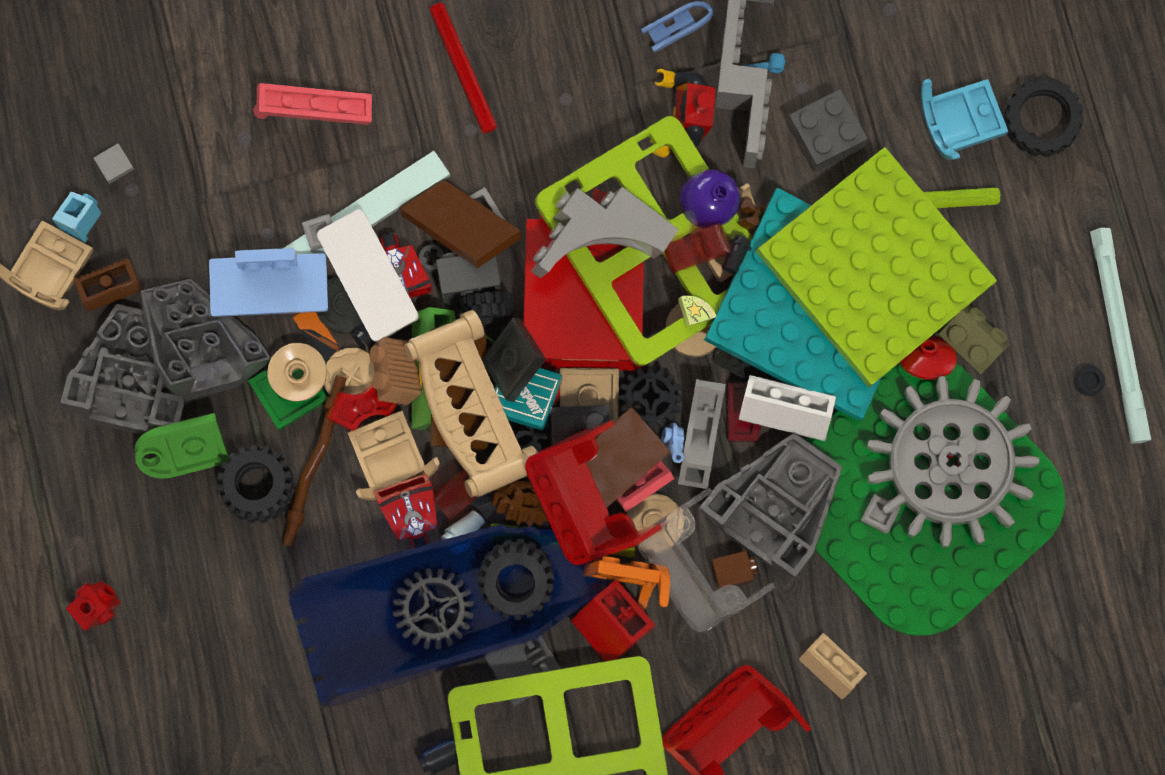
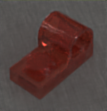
(698, 248)

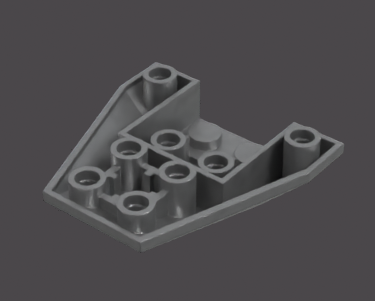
(191, 347)

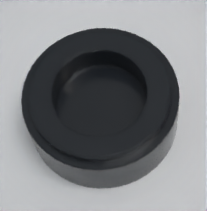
(1089, 381)

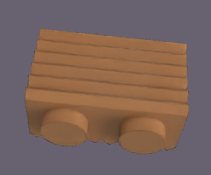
(395, 374)

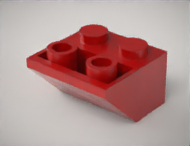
(613, 622)

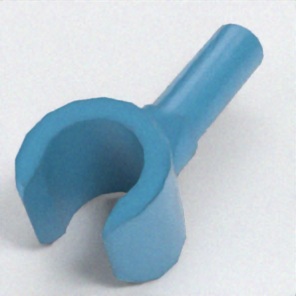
(775, 64)

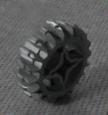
(456, 597)

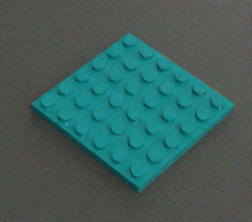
(774, 333)

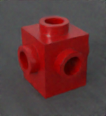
(94, 605)

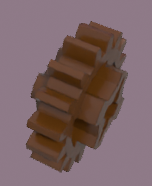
(519, 502)

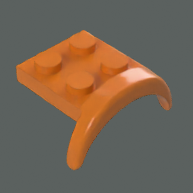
(634, 573)

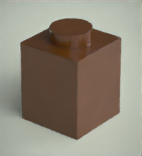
(734, 569)

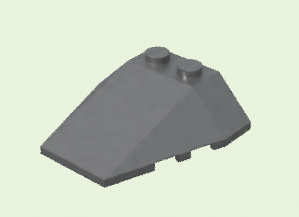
(777, 504)

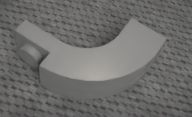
(701, 434)

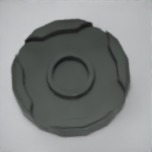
(341, 312)

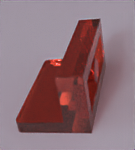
(453, 496)

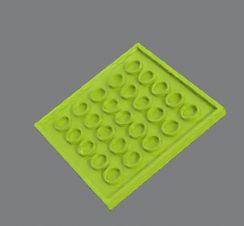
(876, 266)

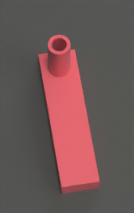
(313, 104)

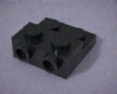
(573, 419)

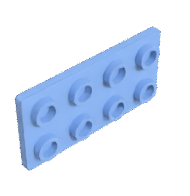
(268, 283)

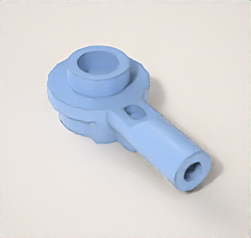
(673, 438)

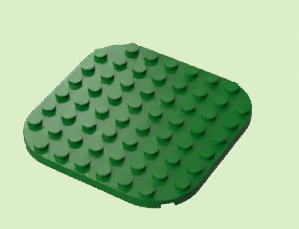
(913, 580)

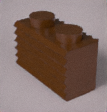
(108, 284)

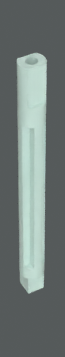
(1131, 392)

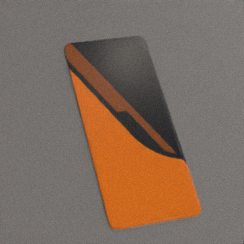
(317, 334)

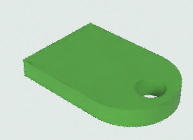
(182, 447)

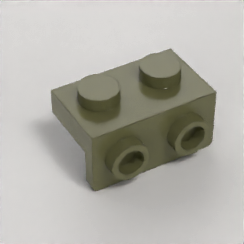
(975, 338)

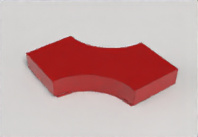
(351, 410)

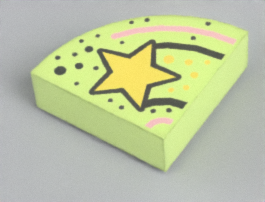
(695, 310)

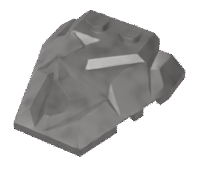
(118, 379)

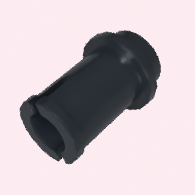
(735, 258)

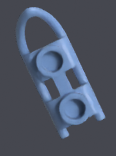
(683, 22)

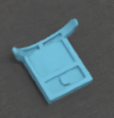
(961, 117)

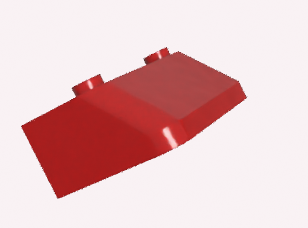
(575, 503)
(727, 720)

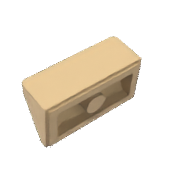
(832, 666)

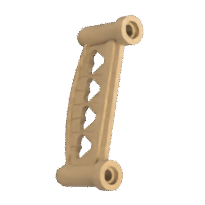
(457, 344)

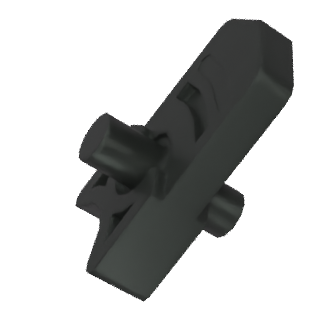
(731, 363)

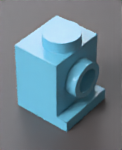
(77, 215)

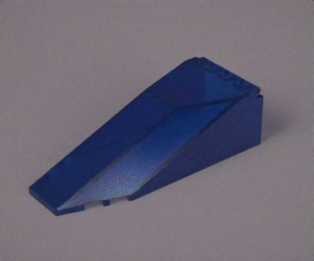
(358, 636)

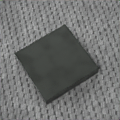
(513, 359)

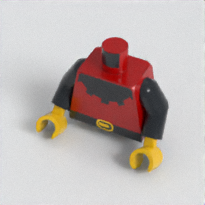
(692, 105)

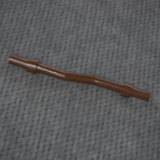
(296, 516)

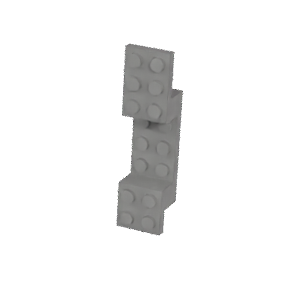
(743, 86)

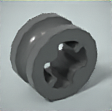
(428, 249)

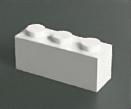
(787, 408)

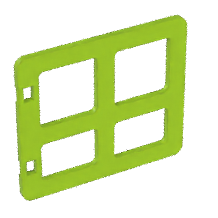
(597, 276)
(551, 688)

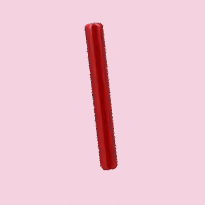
(463, 68)

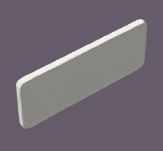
(367, 275)

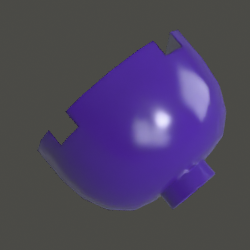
(710, 198)

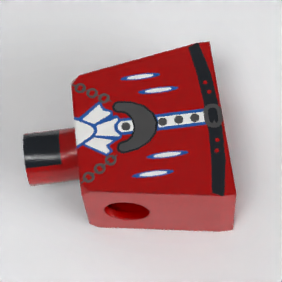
(407, 266)
(409, 509)

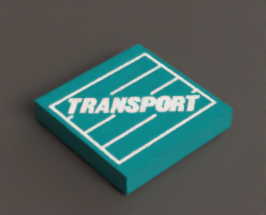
(535, 401)

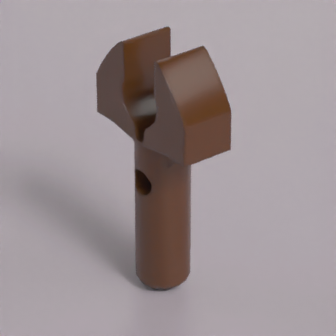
(753, 212)

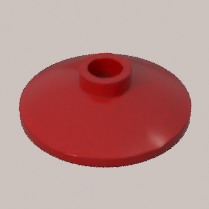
(930, 359)

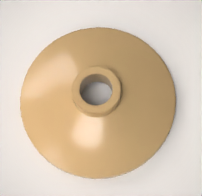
(292, 358)

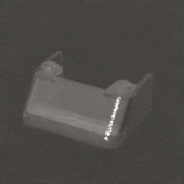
(688, 587)

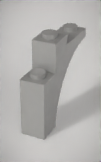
(616, 220)

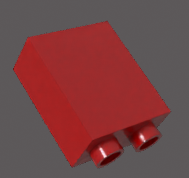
(566, 317)

